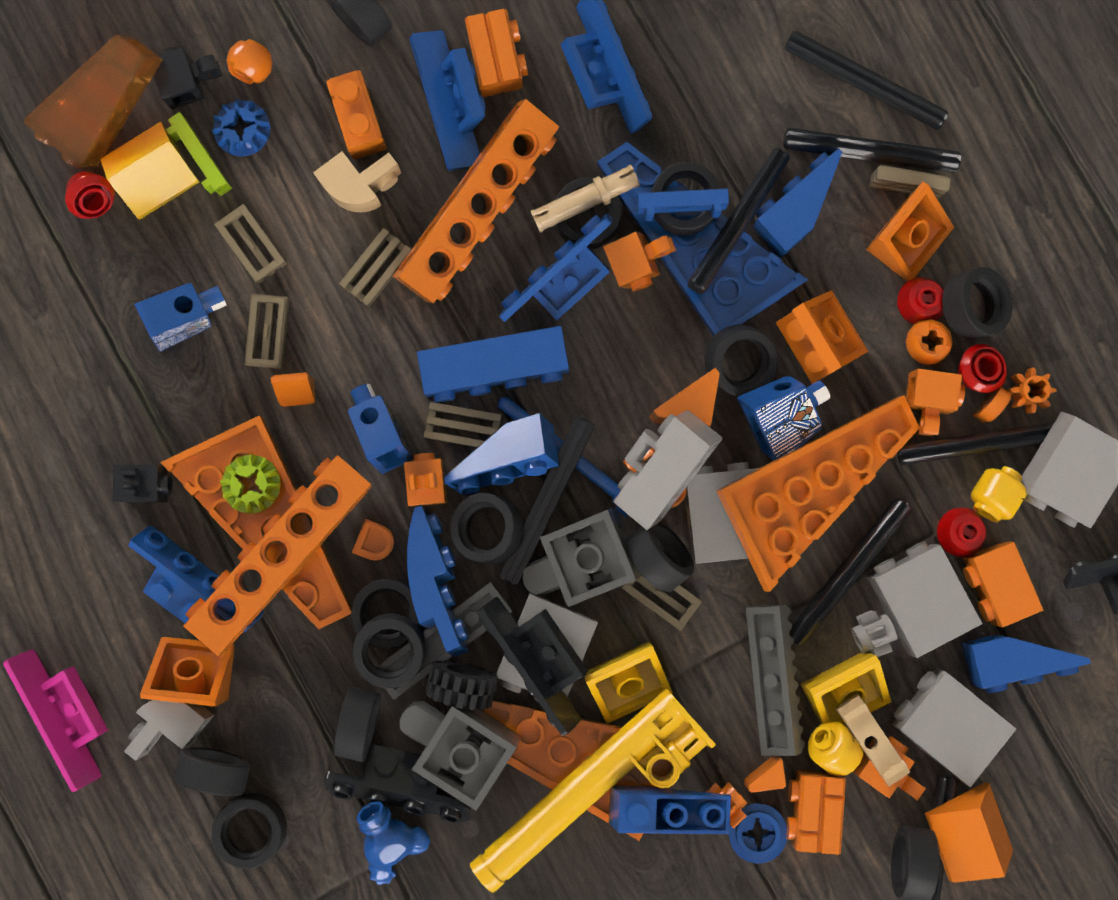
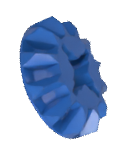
(254, 136)
(769, 845)

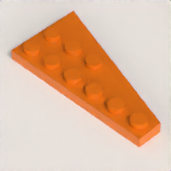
(201, 468)
(803, 492)
(552, 757)

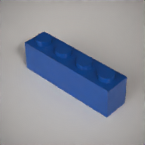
(492, 363)

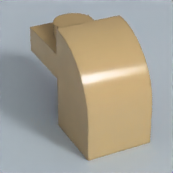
(355, 190)

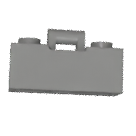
(677, 458)

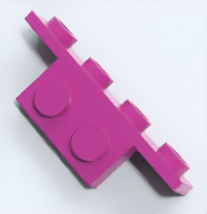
(61, 714)

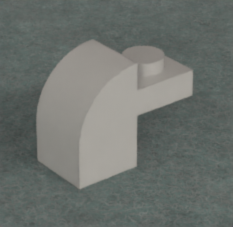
(175, 720)

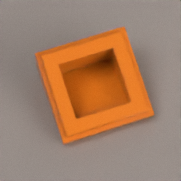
(294, 389)
(767, 776)

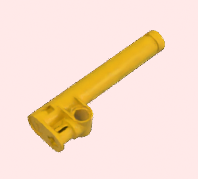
(655, 733)

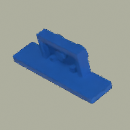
(603, 67)
(451, 96)
(567, 278)
(178, 576)

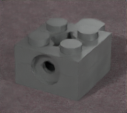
(583, 559)
(461, 749)

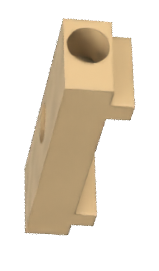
(882, 753)

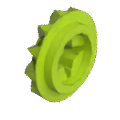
(267, 480)

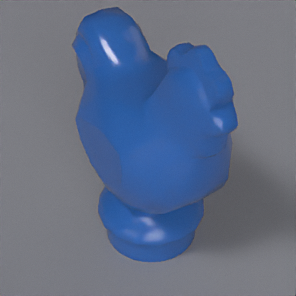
(388, 841)

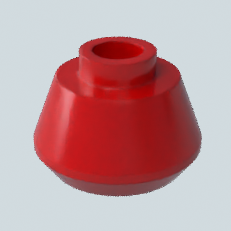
(89, 195)
(915, 295)
(982, 368)
(953, 527)

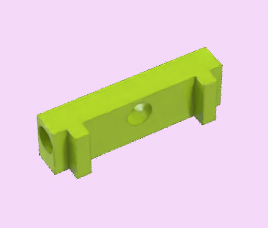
(182, 130)

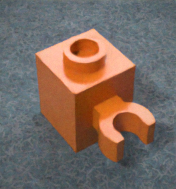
(634, 259)
(933, 394)
(425, 480)
(869, 774)

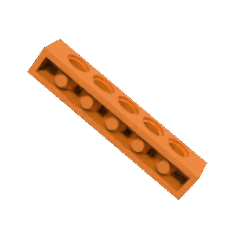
(538, 133)
(203, 617)

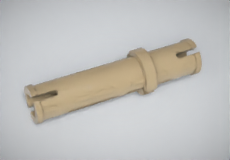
(585, 198)

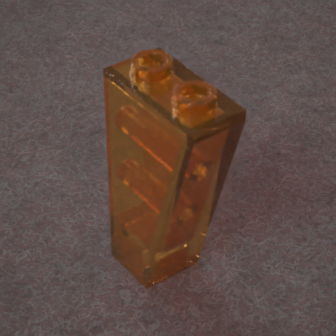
(95, 101)

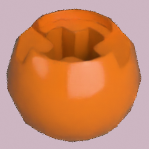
(249, 61)
(920, 351)

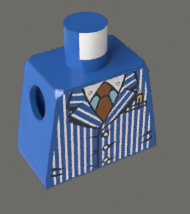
(165, 316)
(783, 414)

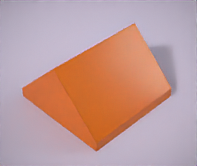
(912, 233)
(696, 398)
(188, 673)
(971, 836)

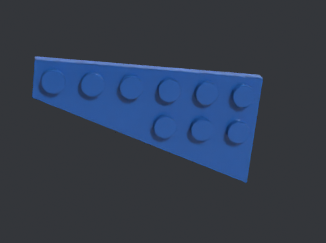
(747, 279)

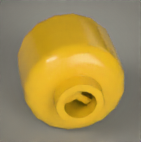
(998, 494)
(835, 748)

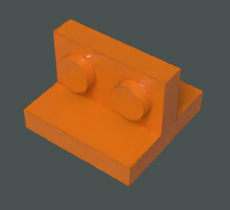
(821, 336)

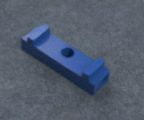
(682, 201)

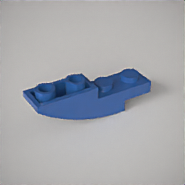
(428, 569)

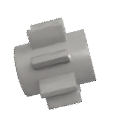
(874, 633)

